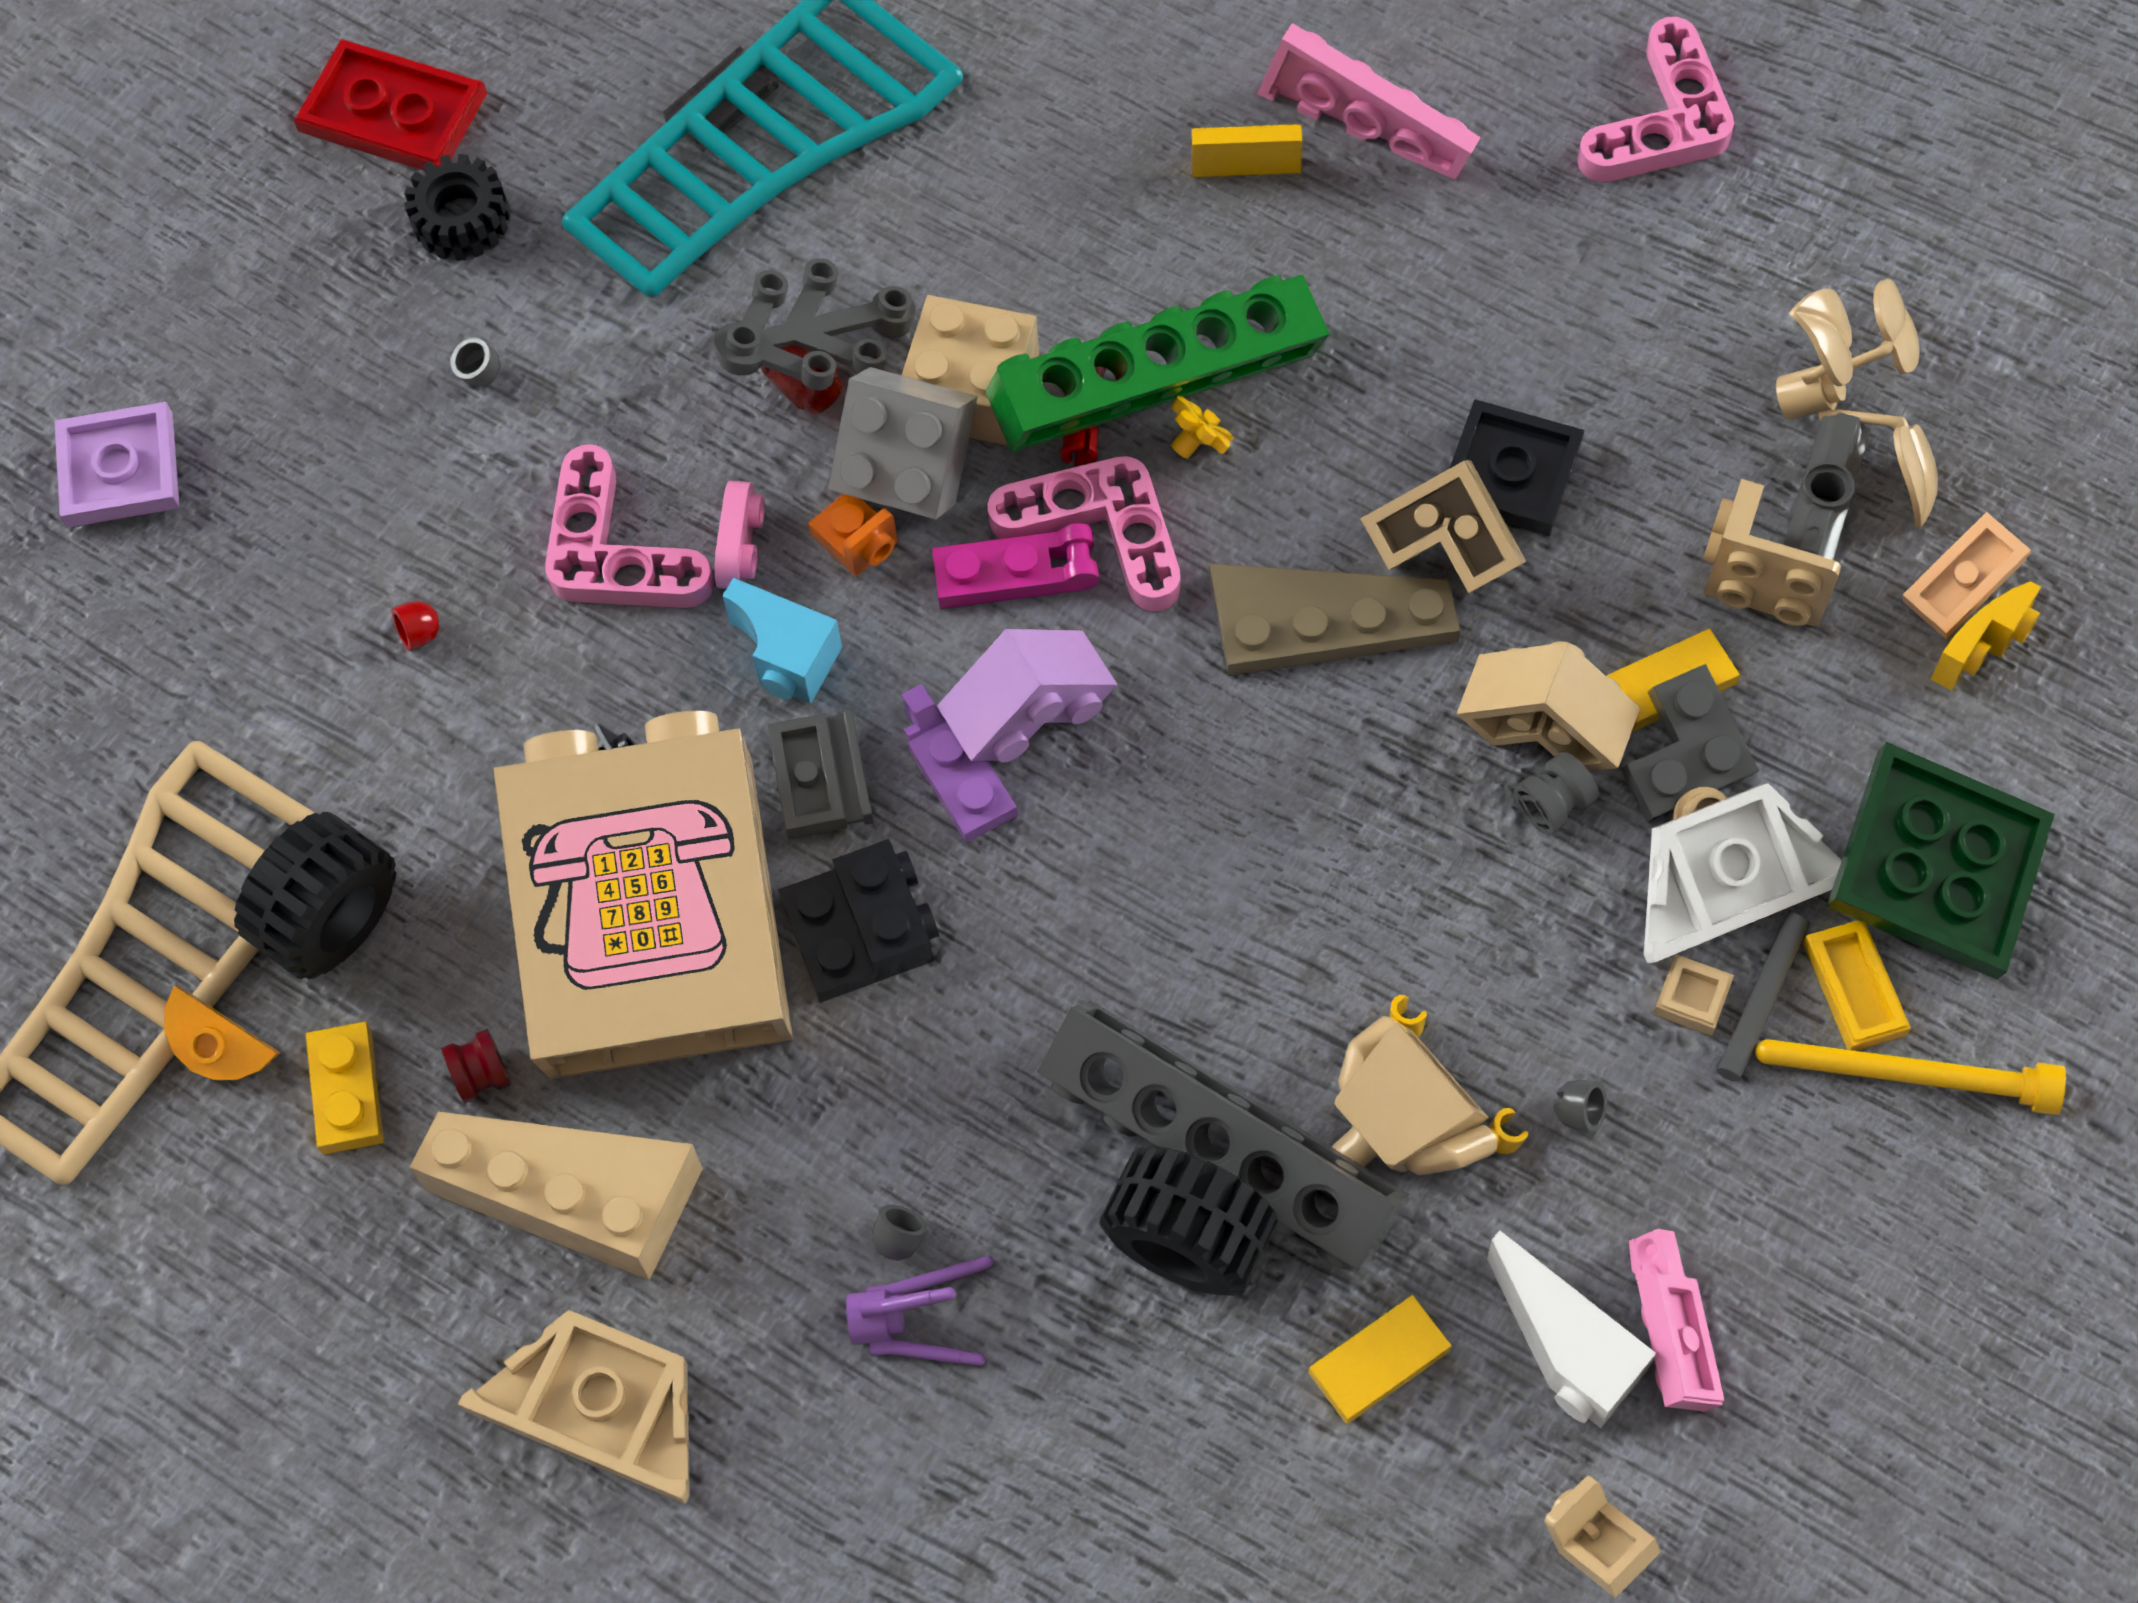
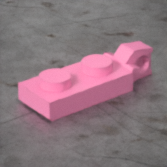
(1675, 1324)

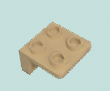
(1763, 572)

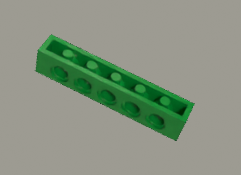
(1034, 416)

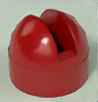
(415, 623)

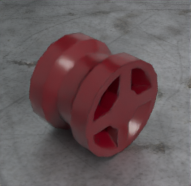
(475, 1066)

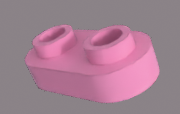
(740, 514)

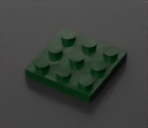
(1941, 861)

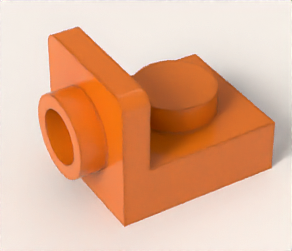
(855, 533)

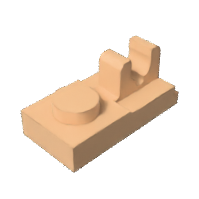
(1966, 575)

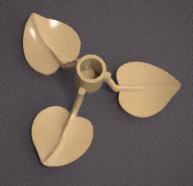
(1823, 386)

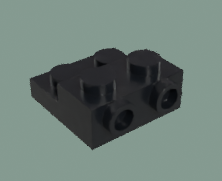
(860, 921)

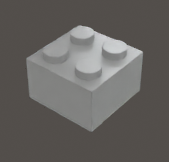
(902, 442)

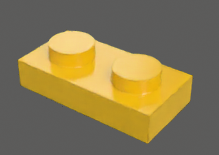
(344, 1088)

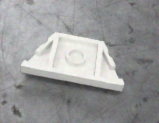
(1730, 869)

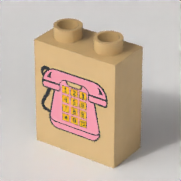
(640, 897)

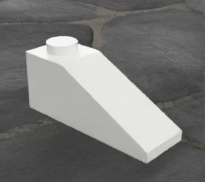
(1575, 1343)

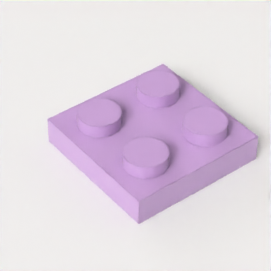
(116, 464)

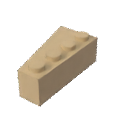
(568, 1185)

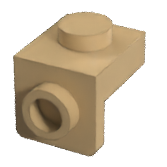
(1599, 1537)

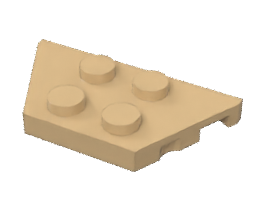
(597, 1401)

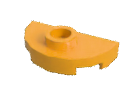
(211, 1041)

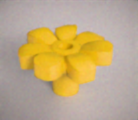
(1198, 429)

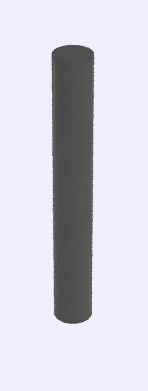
(1763, 997)

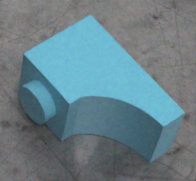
(791, 640)

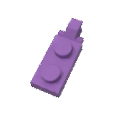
(964, 787)

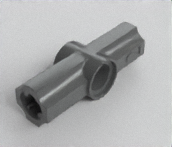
(1831, 474)

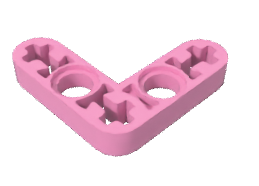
(1677, 124)
(1101, 503)
(591, 547)

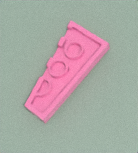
(1368, 104)

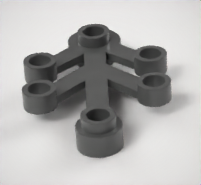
(748, 346)

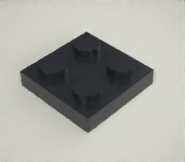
(1521, 462)

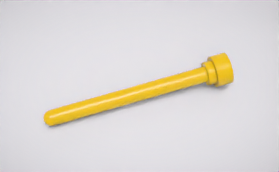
(2039, 1086)

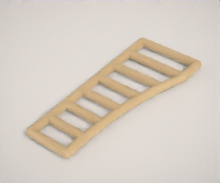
(86, 963)

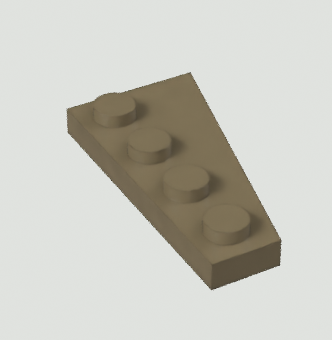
(1313, 616)

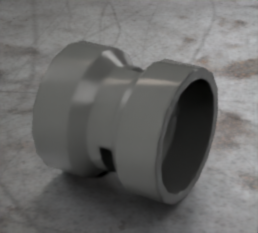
(1553, 795)

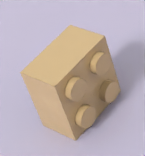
(961, 348)

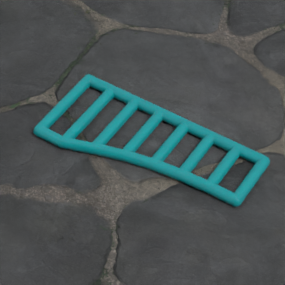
(765, 183)

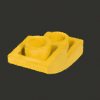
(1988, 631)

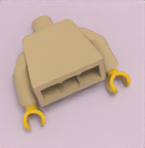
(1410, 1105)

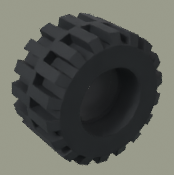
(315, 895)
(1188, 1220)

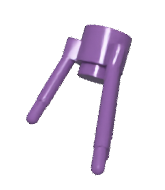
(879, 1313)

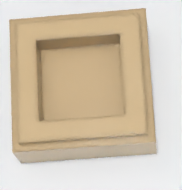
(1693, 995)

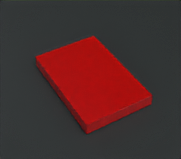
(390, 106)

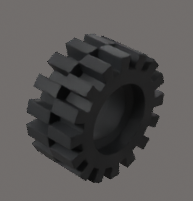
(455, 182)

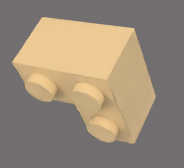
(1448, 511)
(1551, 699)

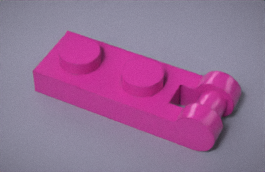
(1015, 567)

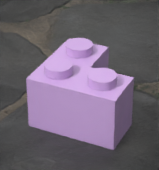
(1021, 685)

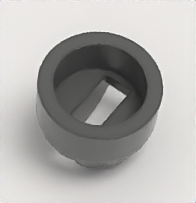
(475, 362)
(1582, 1105)
(898, 1232)

